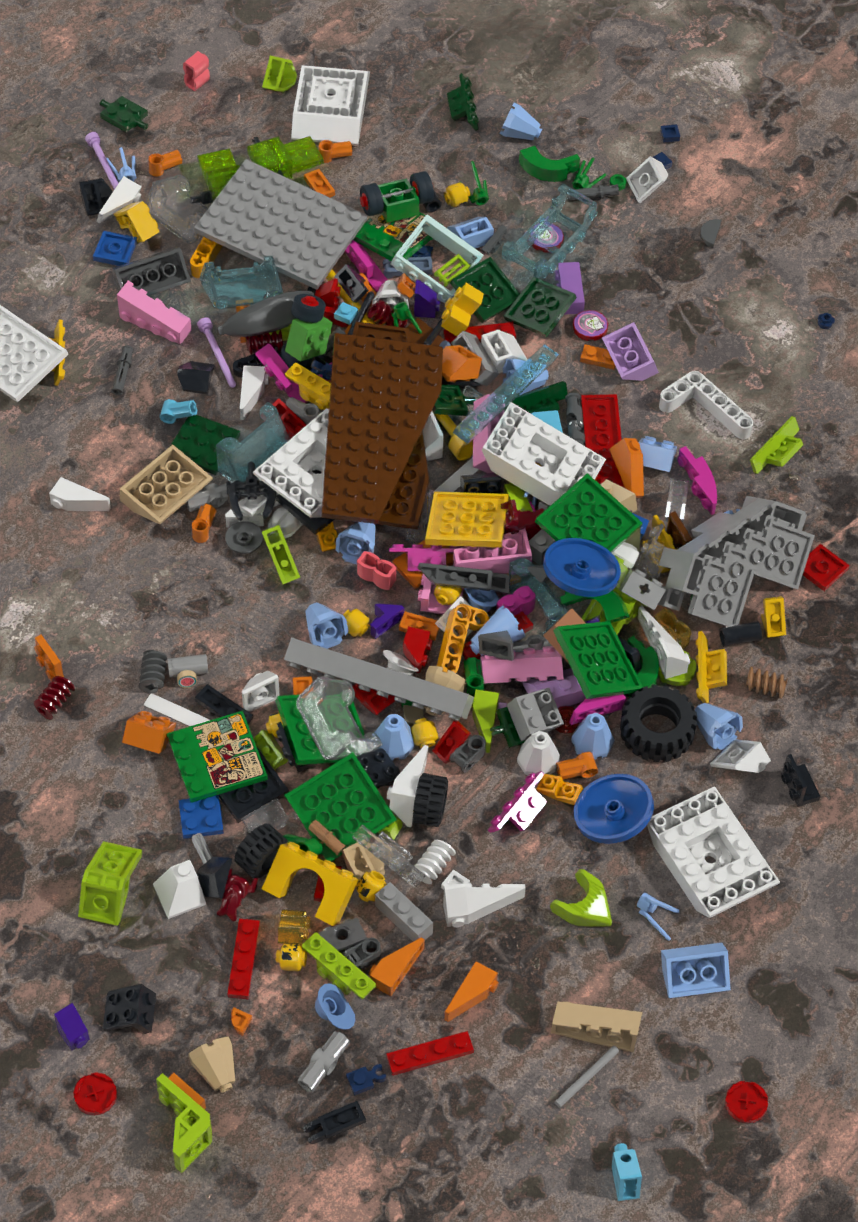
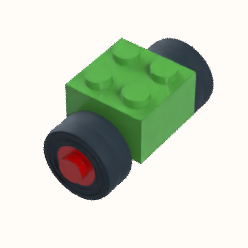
(308, 332)

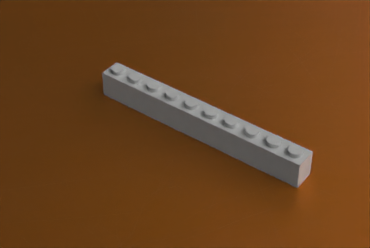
(379, 678)

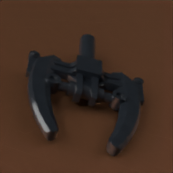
(251, 489)

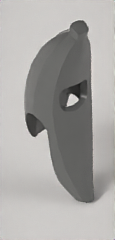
(262, 317)

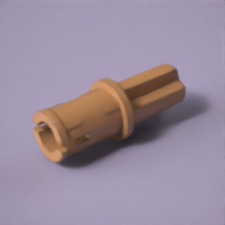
(326, 837)

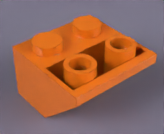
(460, 364)
(148, 731)

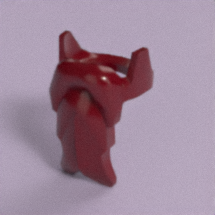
(519, 519)
(234, 893)

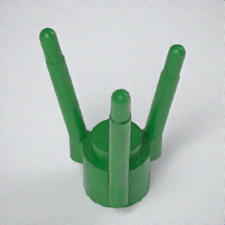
(582, 180)
(480, 194)
(402, 312)

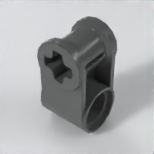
(466, 755)
(360, 957)

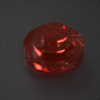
(566, 714)

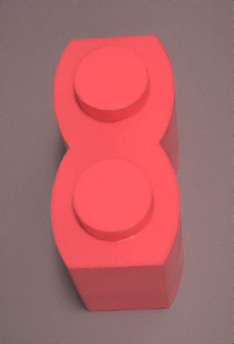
(196, 71)
(376, 570)

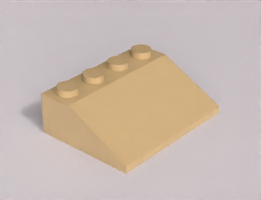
(164, 485)

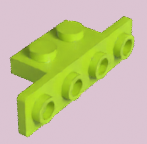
(779, 447)
(337, 967)

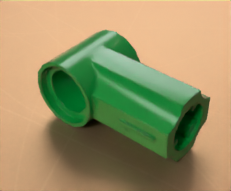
(473, 676)
(312, 844)

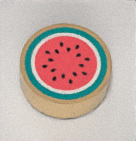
(186, 679)

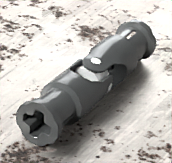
(575, 417)

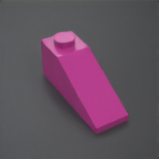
(599, 705)

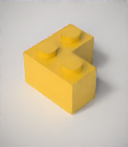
(138, 220)
(460, 308)

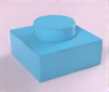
(346, 313)

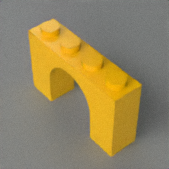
(337, 883)

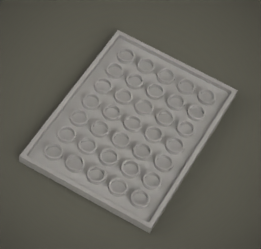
(280, 218)

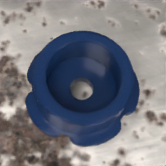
(825, 321)

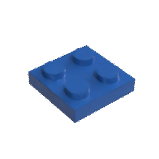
(114, 248)
(201, 817)

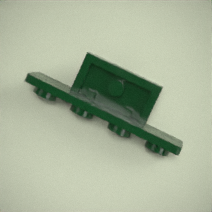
(462, 103)
(542, 399)

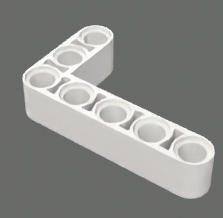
(711, 398)

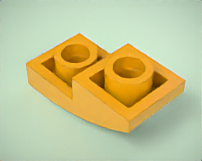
(327, 537)
(557, 789)

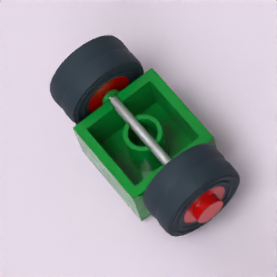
(397, 198)

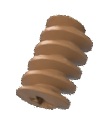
(766, 683)

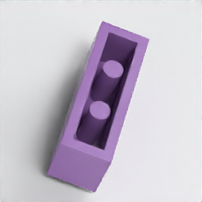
(570, 279)

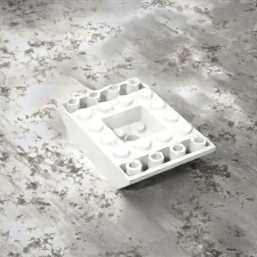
(326, 116)
(525, 439)
(292, 466)
(703, 829)

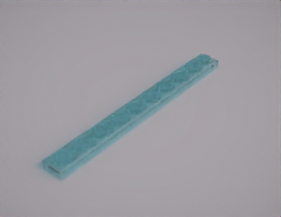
(505, 393)

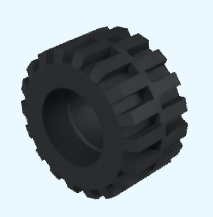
(430, 800)
(259, 850)

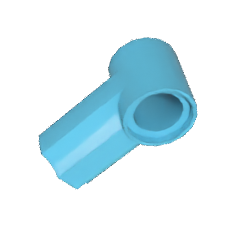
(172, 410)

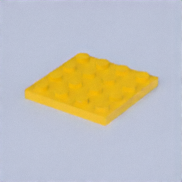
(466, 519)

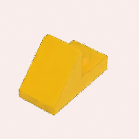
(774, 616)

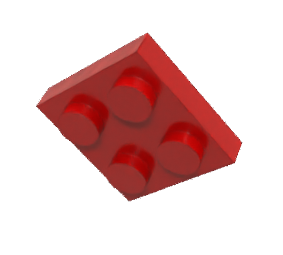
(824, 567)

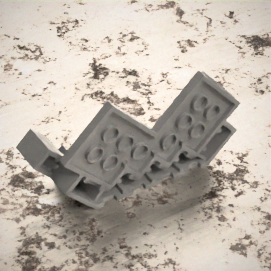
(729, 551)

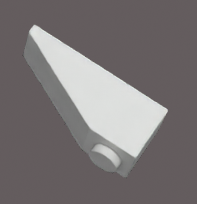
(124, 194)
(252, 388)
(75, 497)

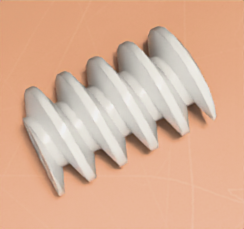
(434, 859)

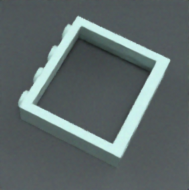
(445, 238)

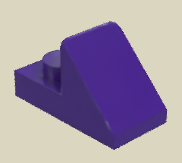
(387, 617)

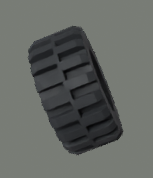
(661, 702)

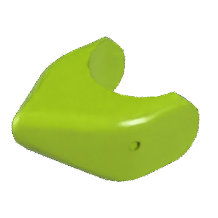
(592, 910)

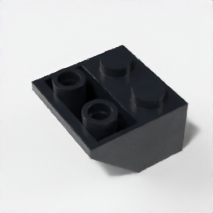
(481, 483)

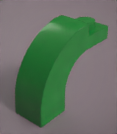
(545, 168)
(611, 602)
(649, 663)

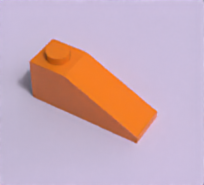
(629, 463)
(394, 967)
(472, 991)

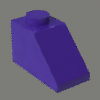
(425, 301)
(71, 1027)

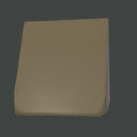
(412, 714)

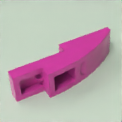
(703, 480)

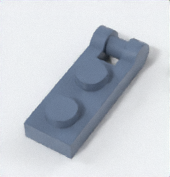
(422, 263)

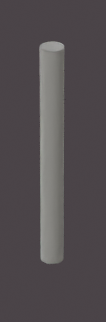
(593, 1070)

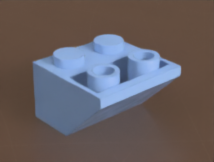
(474, 231)
(657, 454)

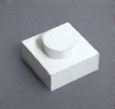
(453, 879)

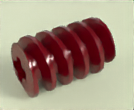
(382, 313)
(256, 343)
(53, 696)

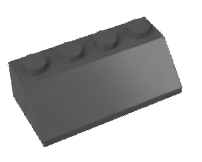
(154, 272)

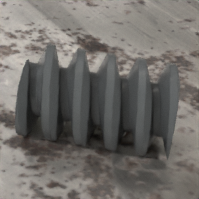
(152, 671)

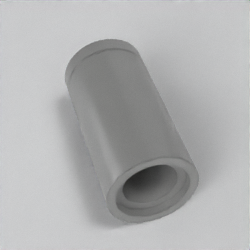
(195, 663)

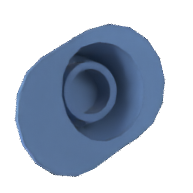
(482, 599)
(334, 1007)

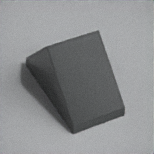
(496, 645)

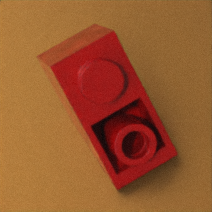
(329, 293)
(416, 645)

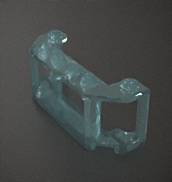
(541, 269)

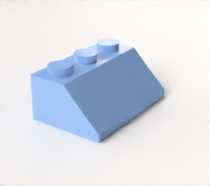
(696, 970)

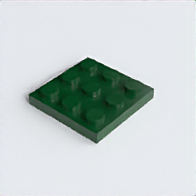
(491, 281)
(540, 306)
(199, 441)

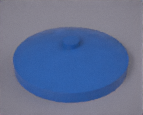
(581, 567)
(613, 808)

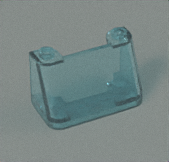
(240, 285)
(256, 447)
(544, 592)

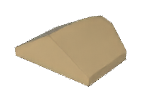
(361, 860)

